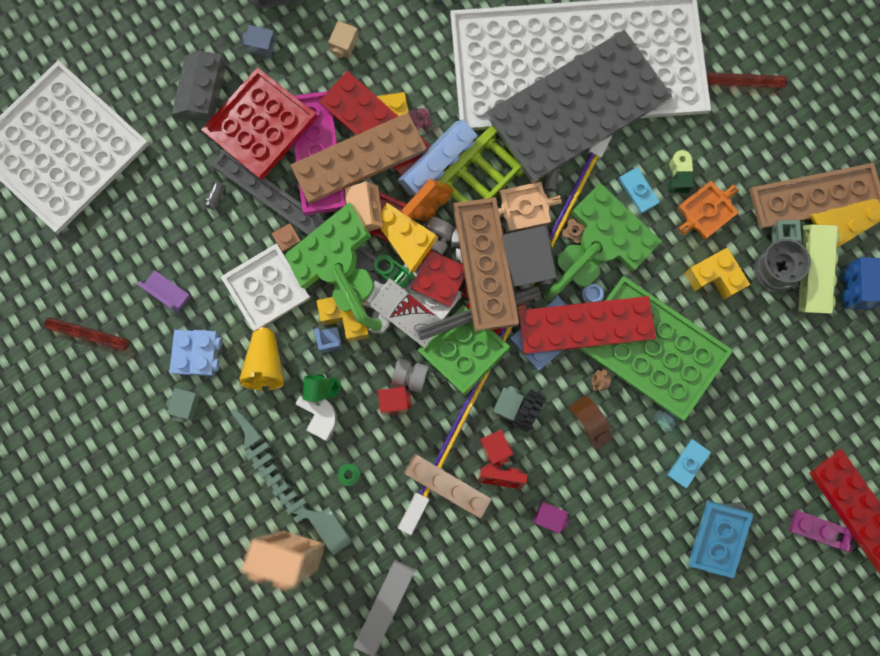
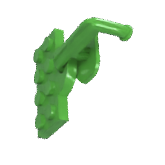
(611, 231)
(332, 257)

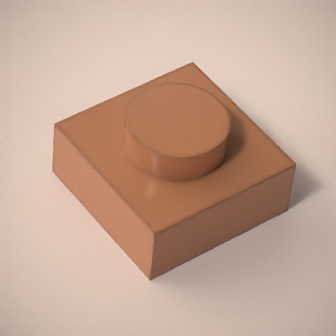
(286, 238)

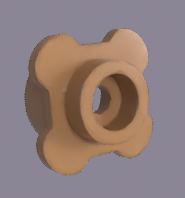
(568, 232)
(601, 380)

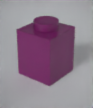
(551, 517)

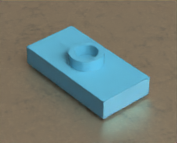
(639, 190)
(688, 463)

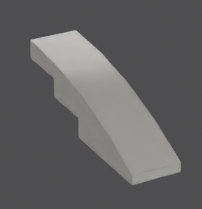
(384, 608)

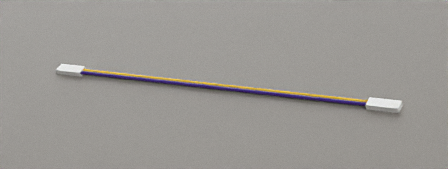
(418, 501)

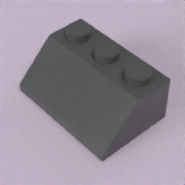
(199, 86)

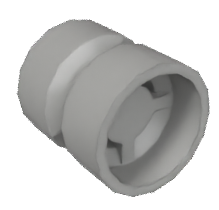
(443, 231)
(409, 375)

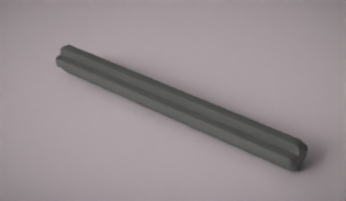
(466, 317)

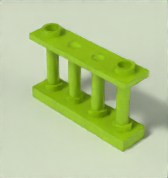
(474, 155)

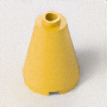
(262, 362)

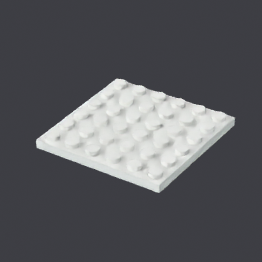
(63, 146)

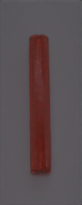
(746, 80)
(86, 333)

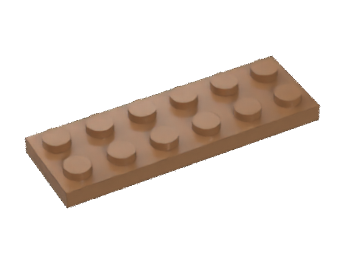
(358, 158)
(814, 194)
(485, 264)

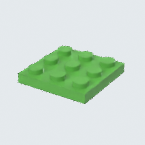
(464, 354)

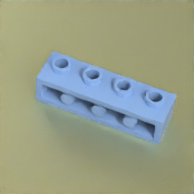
(438, 157)

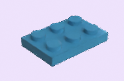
(720, 539)

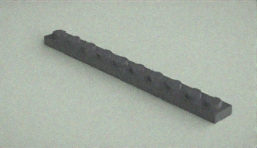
(284, 206)

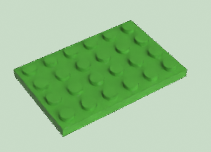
(672, 367)

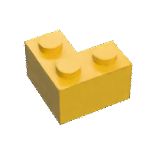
(721, 270)
(331, 314)

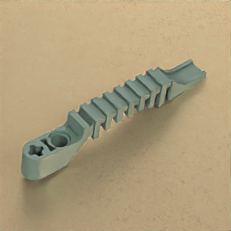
(325, 522)

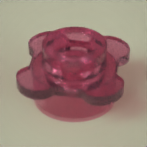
(424, 114)

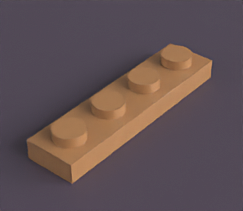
(447, 486)

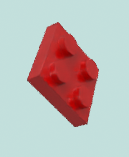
(439, 279)
(493, 476)

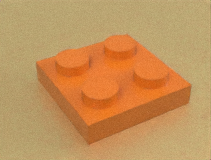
(428, 200)

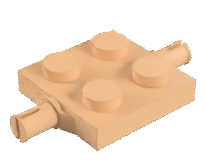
(526, 206)

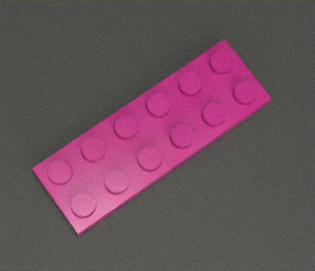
(315, 139)

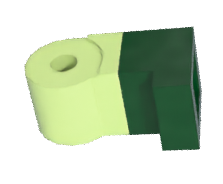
(682, 173)

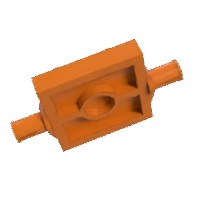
(708, 210)

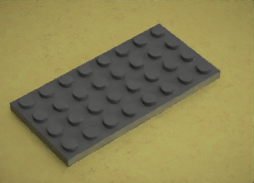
(578, 106)

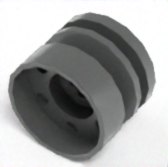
(790, 258)

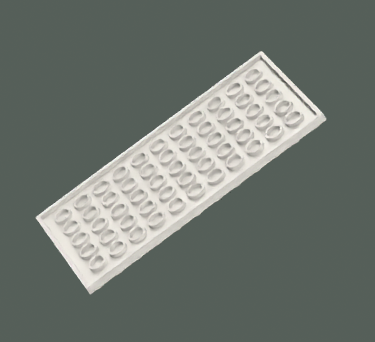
(515, 46)

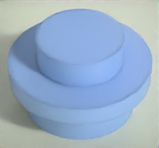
(592, 293)

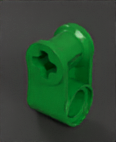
(395, 272)
(319, 387)

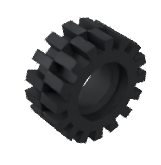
(529, 410)

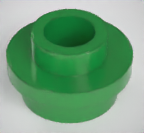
(341, 474)

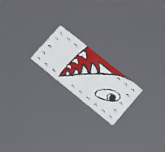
(403, 311)

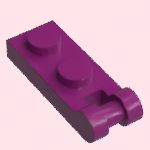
(820, 531)

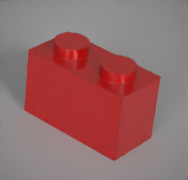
(394, 401)
(496, 448)

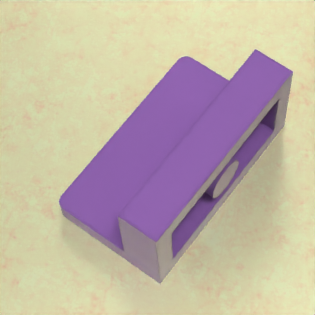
(165, 291)

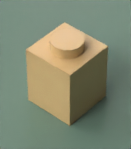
(343, 40)

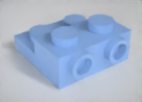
(195, 353)

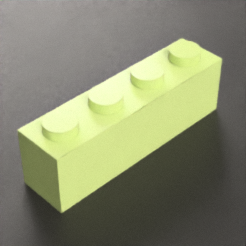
(819, 283)

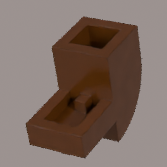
(591, 421)

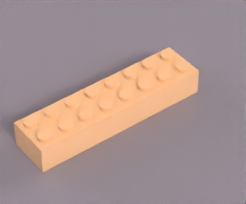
(283, 558)

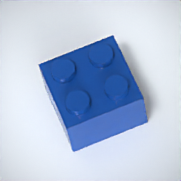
(861, 284)

